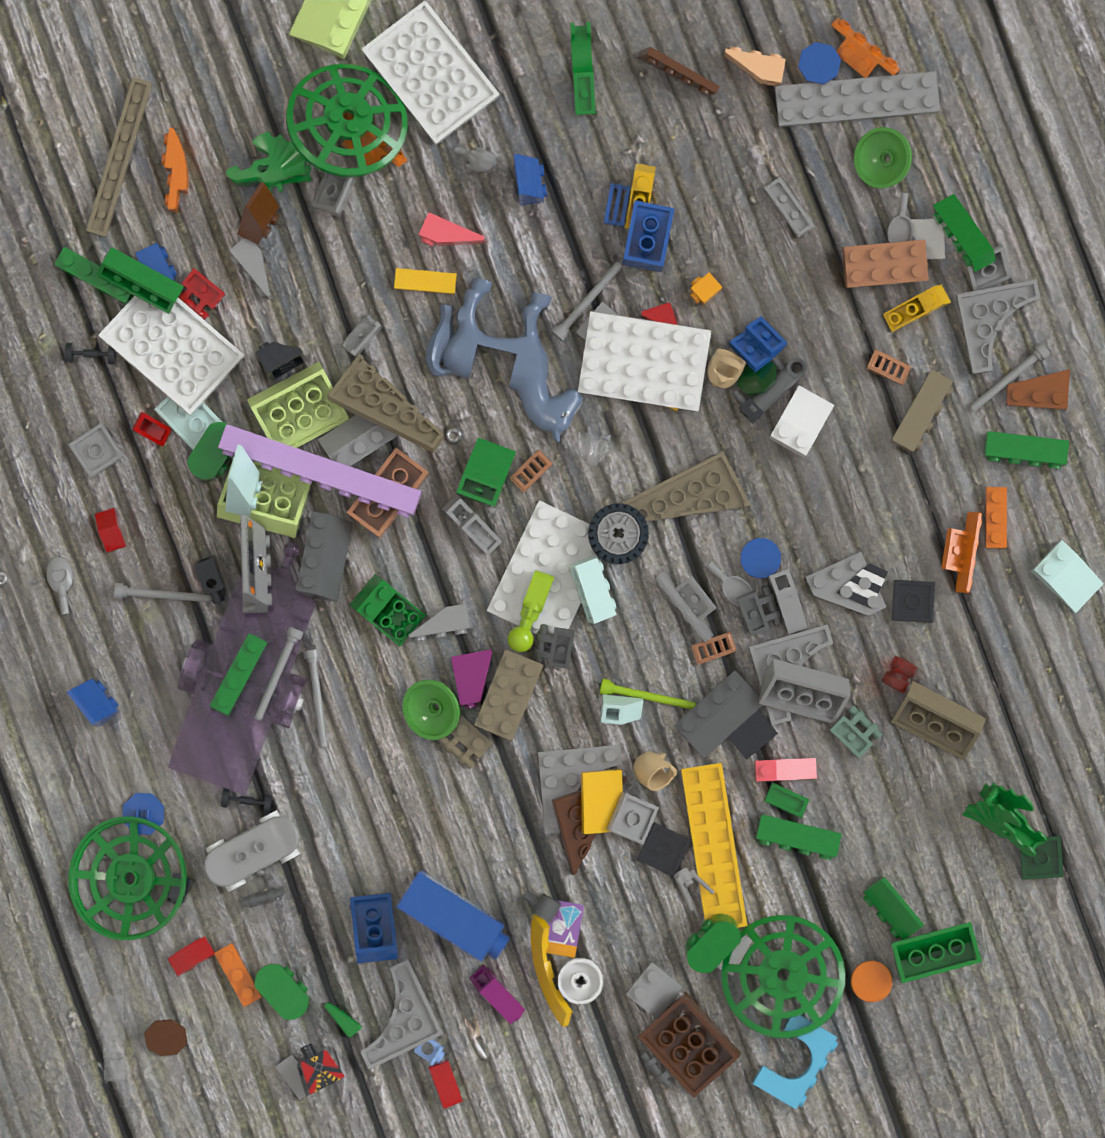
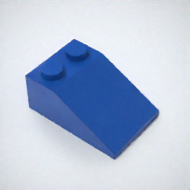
(528, 180)
(648, 236)
(94, 702)
(373, 928)

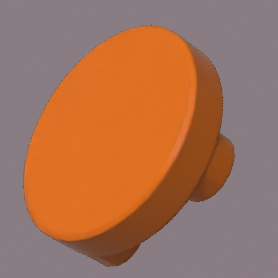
(871, 981)

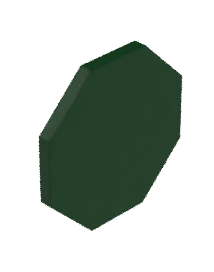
(759, 381)

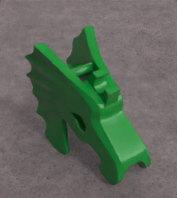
(281, 166)
(1000, 816)

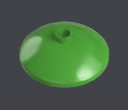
(872, 153)
(422, 713)

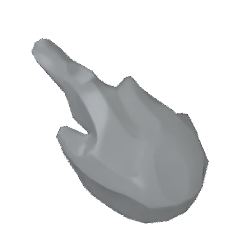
(480, 160)

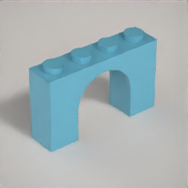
(793, 1090)

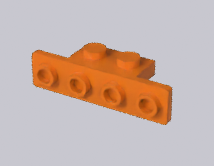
(861, 54)
(376, 154)
(961, 551)

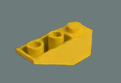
(641, 187)
(917, 307)

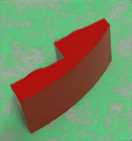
(190, 956)
(445, 1084)

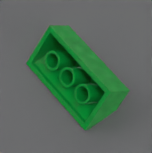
(935, 952)

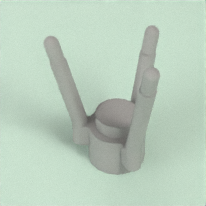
(685, 879)

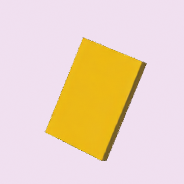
(599, 798)

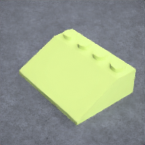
(329, 24)
(298, 408)
(278, 503)

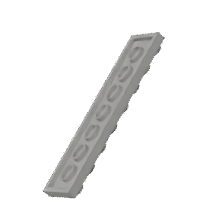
(857, 99)

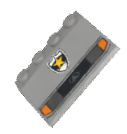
(254, 567)

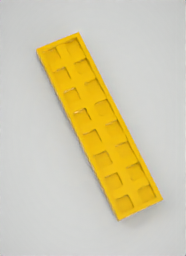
(713, 841)

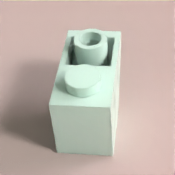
(620, 709)

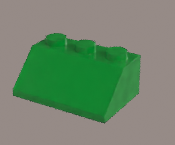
(892, 908)

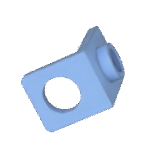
(435, 1056)

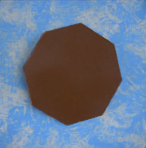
(165, 1037)

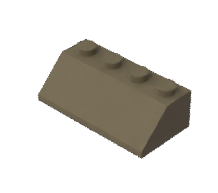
(938, 720)

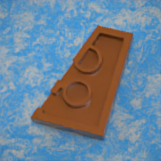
(1040, 392)

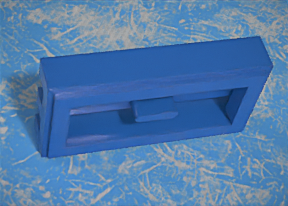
(619, 187)

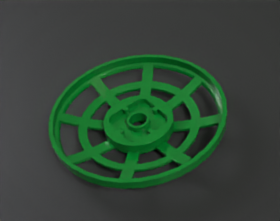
(346, 129)
(116, 878)
(786, 989)

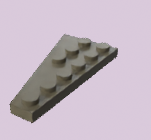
(378, 401)
(698, 490)

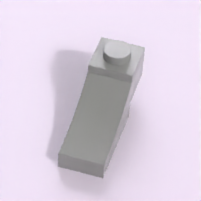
(471, 524)

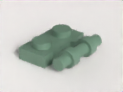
(851, 736)

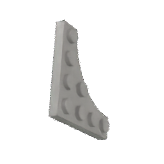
(984, 313)
(790, 649)
(562, 774)
(410, 1022)

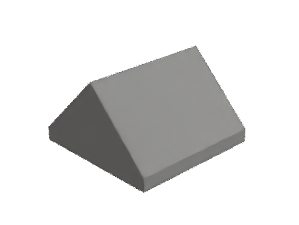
(333, 194)
(991, 274)

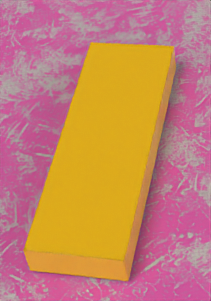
(425, 281)

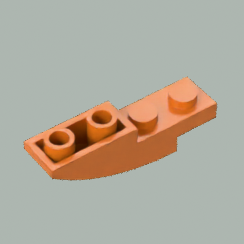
(175, 162)

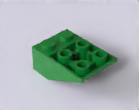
(486, 473)
(387, 610)

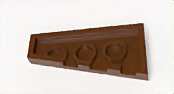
(678, 71)

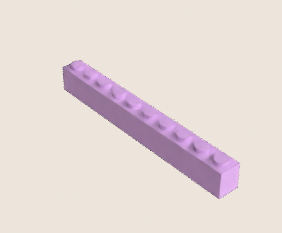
(321, 470)

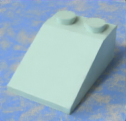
(242, 484)
(1067, 576)

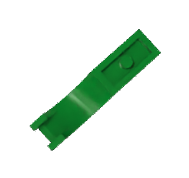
(582, 69)

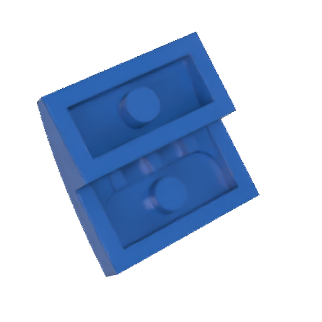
(758, 344)

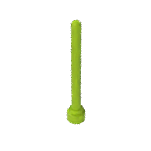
(608, 687)

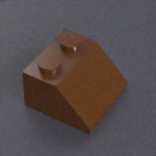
(259, 215)

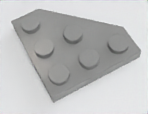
(833, 578)

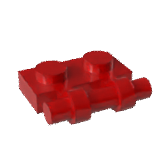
(204, 290)

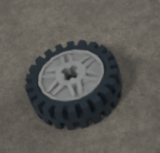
(618, 549)

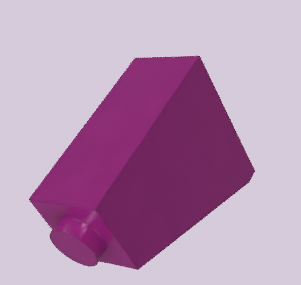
(471, 676)
(497, 994)

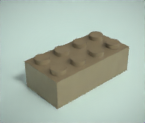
(508, 695)

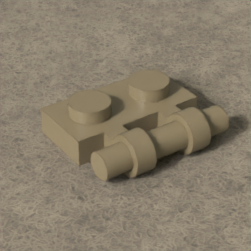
(471, 738)

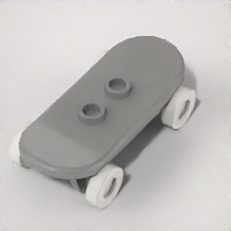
(251, 851)

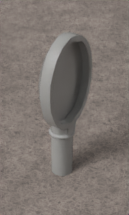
(900, 226)
(60, 580)
(731, 585)

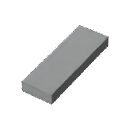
(789, 207)

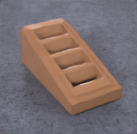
(871, 367)
(538, 454)
(695, 648)

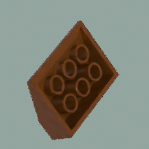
(689, 1044)

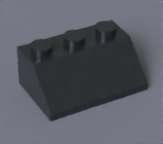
(279, 358)

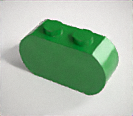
(206, 459)
(712, 943)
(282, 990)

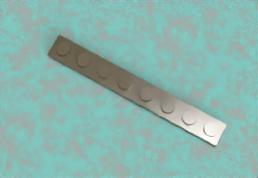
(119, 157)

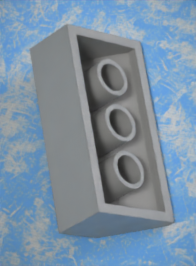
(354, 440)
(804, 691)

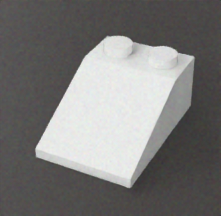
(801, 421)

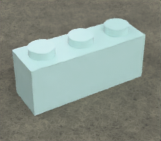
(593, 589)

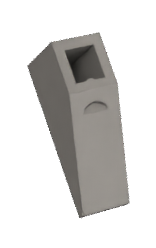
(251, 259)
(788, 601)
(448, 620)

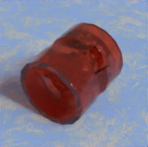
(903, 668)

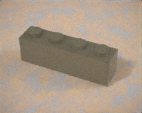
(920, 413)

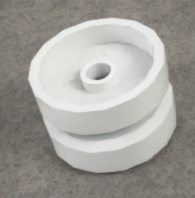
(577, 992)

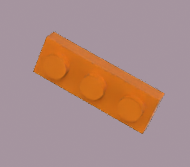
(996, 517)
(238, 974)

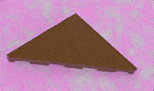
(569, 820)

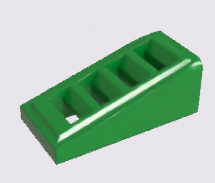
(346, 1023)

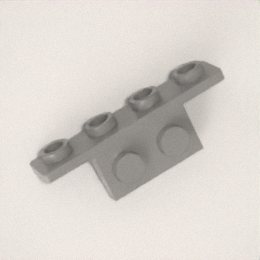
(691, 602)

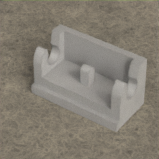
(361, 336)

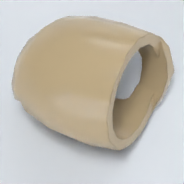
(724, 368)
(650, 771)

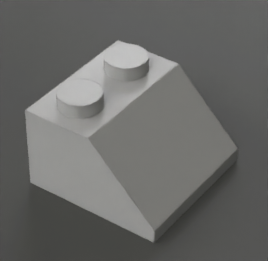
(654, 990)

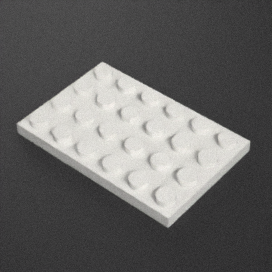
(430, 72)
(172, 350)
(644, 361)
(549, 546)

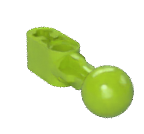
(521, 638)

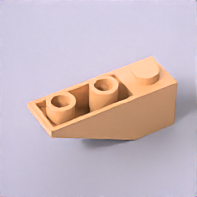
(762, 68)

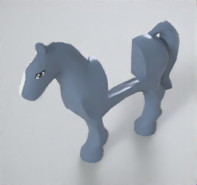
(530, 366)

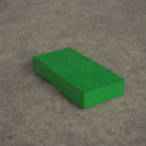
(786, 800)

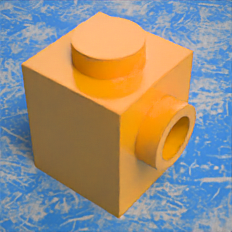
(704, 289)

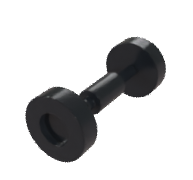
(69, 353)
(247, 800)

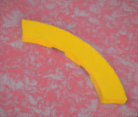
(539, 943)

